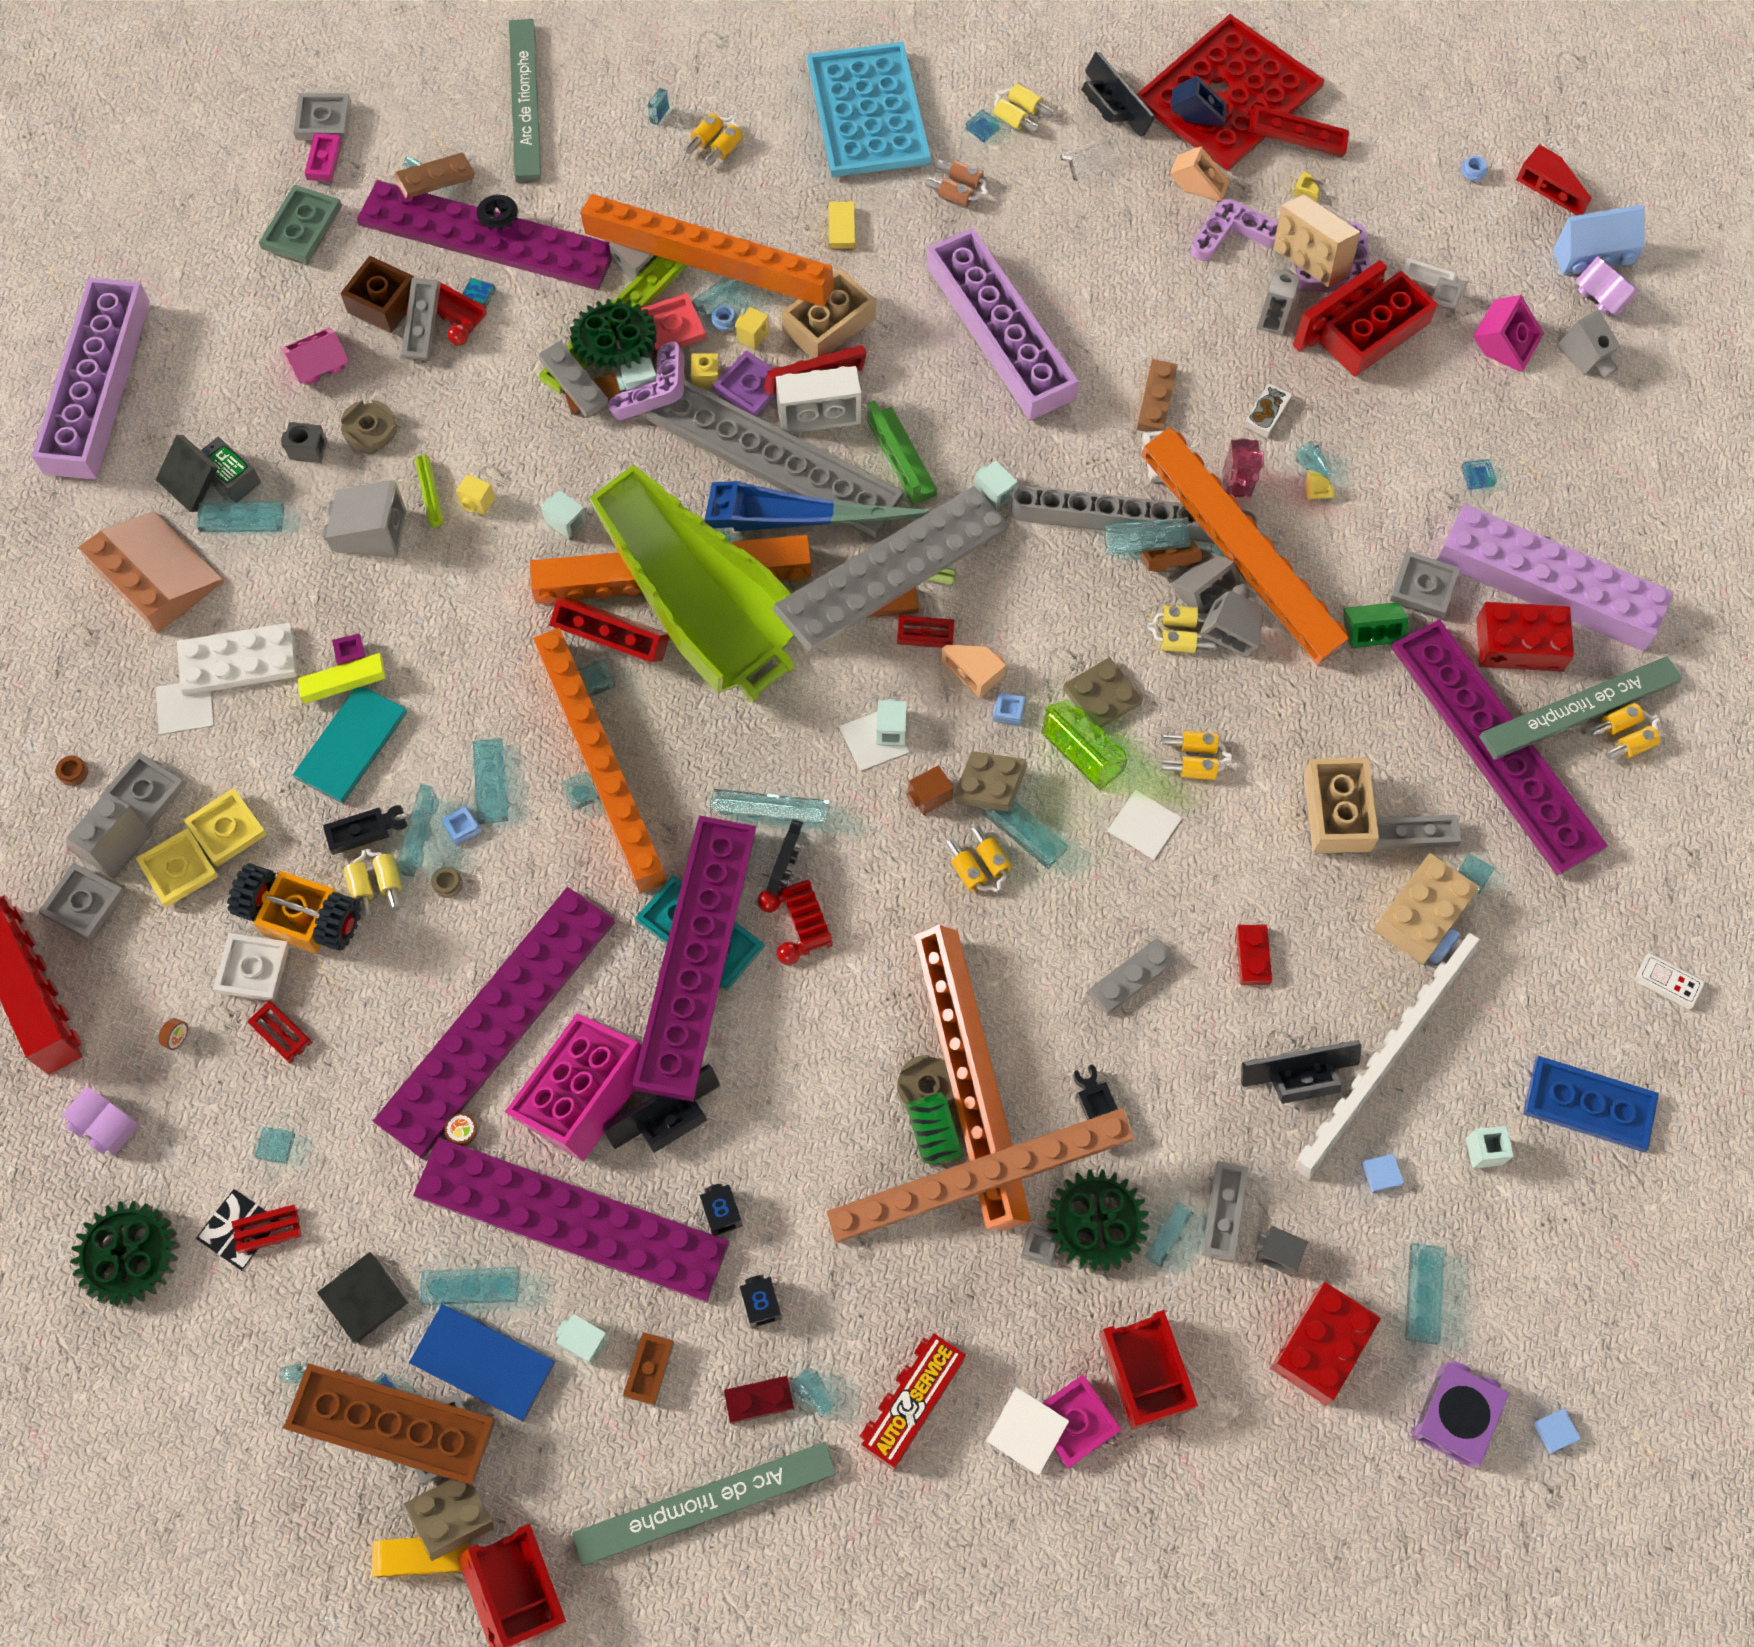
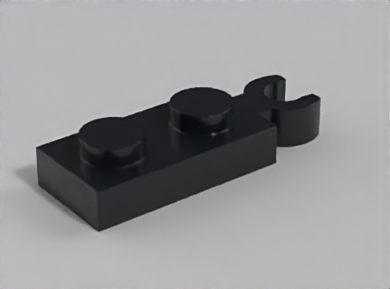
(362, 829)
(788, 854)
(1094, 1098)

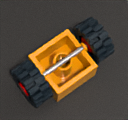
(294, 909)

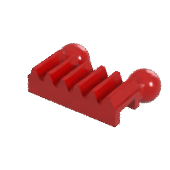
(458, 310)
(805, 916)

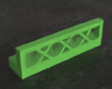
(900, 453)

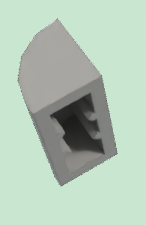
(1207, 581)

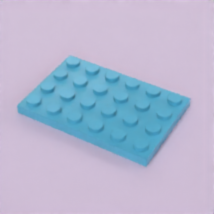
(868, 109)

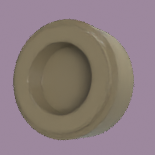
(446, 882)

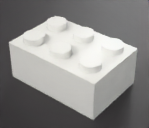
(819, 399)

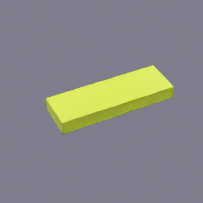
(341, 678)

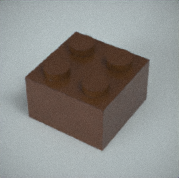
(378, 294)

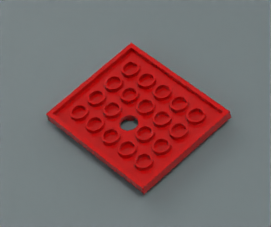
(1254, 74)

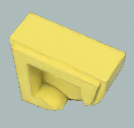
(1307, 187)
(1318, 486)

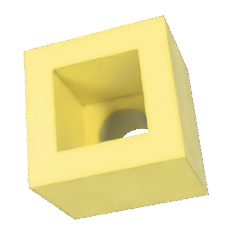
(752, 328)
(704, 369)
(475, 495)

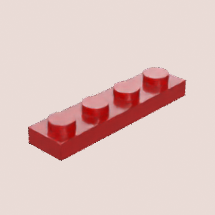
(1298, 130)
(847, 357)

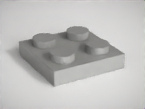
(322, 114)
(1424, 584)
(146, 788)
(82, 901)

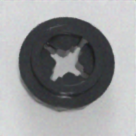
(487, 209)

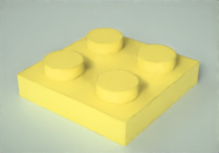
(225, 827)
(176, 867)

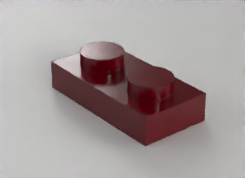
(758, 1399)

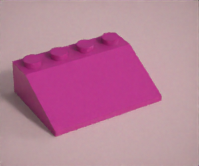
(578, 1086)

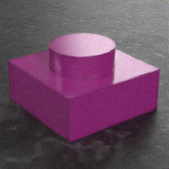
(348, 649)

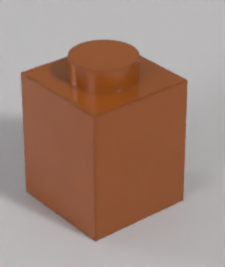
(930, 790)

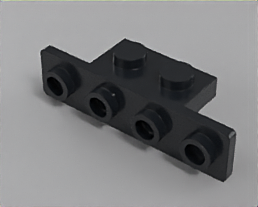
(1114, 96)
(1303, 1072)
(662, 1117)

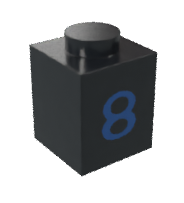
(720, 1209)
(760, 1301)

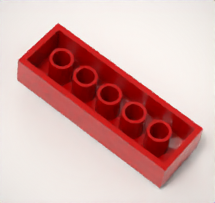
(30, 997)

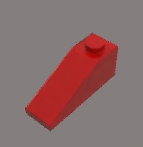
(1553, 179)

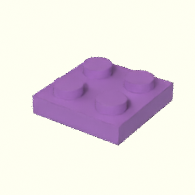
(744, 384)

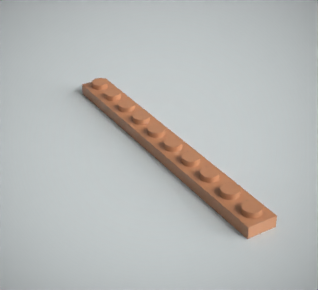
(981, 1175)

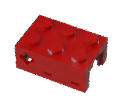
(1525, 636)
(1325, 1343)
(1148, 1371)
(512, 1589)

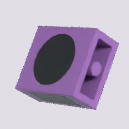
(1460, 1414)

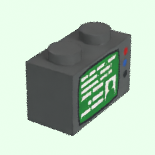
(234, 474)

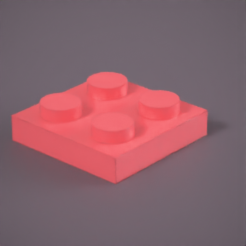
(676, 322)

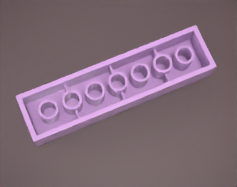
(1002, 324)
(91, 379)
(1555, 575)

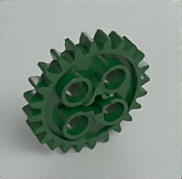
(596, 342)
(1125, 1217)
(95, 1259)

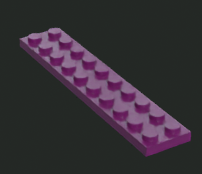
(457, 228)
(1520, 778)
(694, 959)
(493, 1022)
(572, 1220)

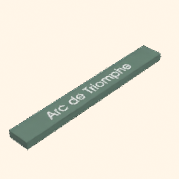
(524, 100)
(1580, 707)
(703, 1504)

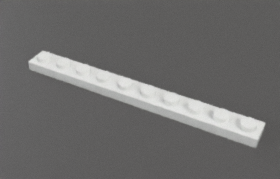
(1382, 1062)

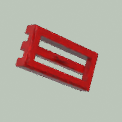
(925, 636)
(295, 1048)
(240, 1235)

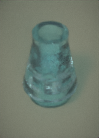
(1312, 458)
(812, 1391)

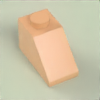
(1199, 174)
(974, 666)

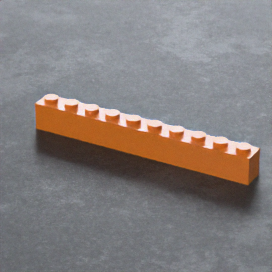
(708, 249)
(1242, 543)
(609, 576)
(600, 761)
(969, 1068)

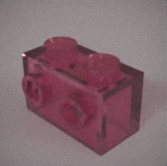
(1242, 467)

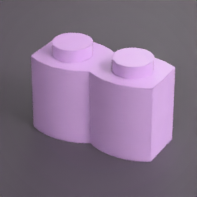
(1606, 286)
(100, 1121)

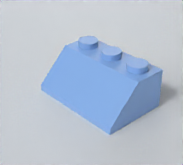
(1610, 234)

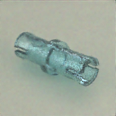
(1169, 1234)

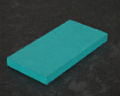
(350, 743)
(658, 919)

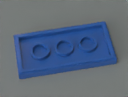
(1591, 1104)
(482, 1362)

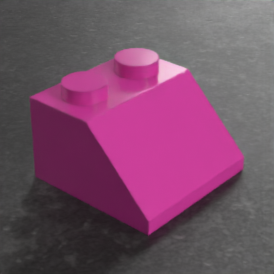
(1509, 332)
(315, 356)

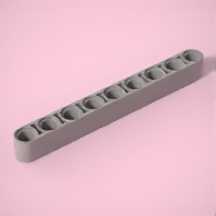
(1092, 507)

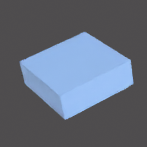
(1009, 709)
(461, 825)
(1444, 946)
(1382, 1173)
(1556, 1431)

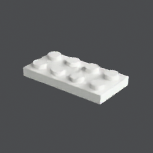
(236, 659)

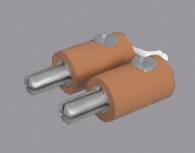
(955, 191)

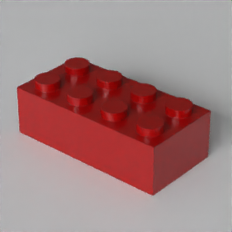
(1378, 323)

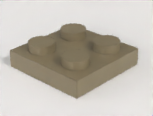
(1103, 693)
(990, 781)
(448, 1517)

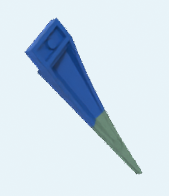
(758, 508)

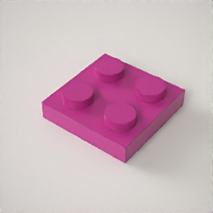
(1088, 1423)

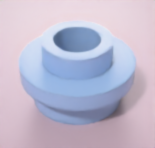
(1474, 168)
(724, 312)

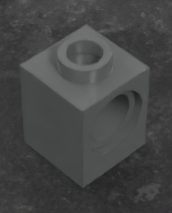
(312, 441)
(1280, 1250)

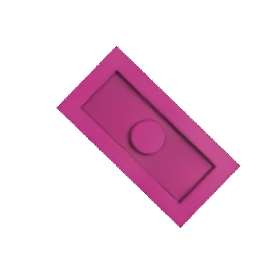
(323, 157)

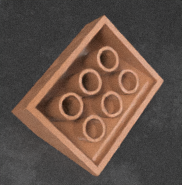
(151, 568)

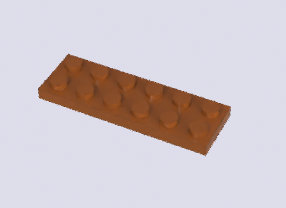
(390, 1424)

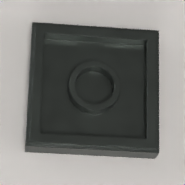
(186, 473)
(362, 1297)

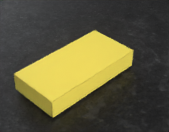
(841, 225)

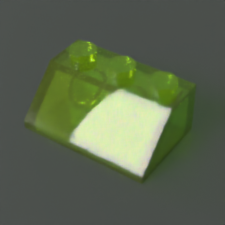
(1083, 743)

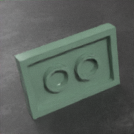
(300, 224)

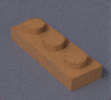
(434, 175)
(1157, 396)

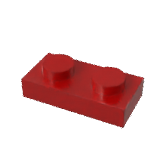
(1253, 955)

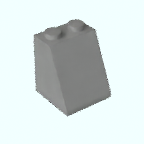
(366, 520)
(108, 835)

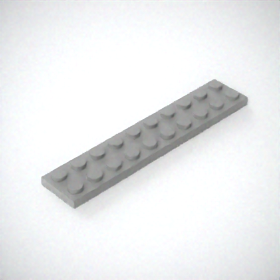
(771, 453)
(890, 568)

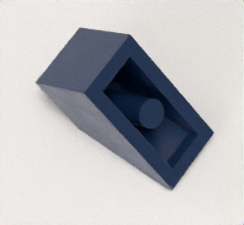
(1198, 103)

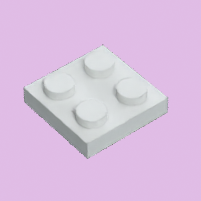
(251, 967)

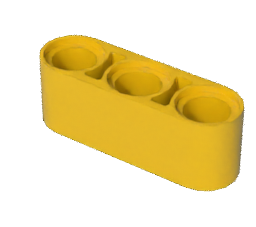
(410, 1558)

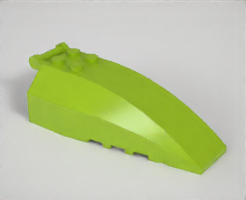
(698, 583)

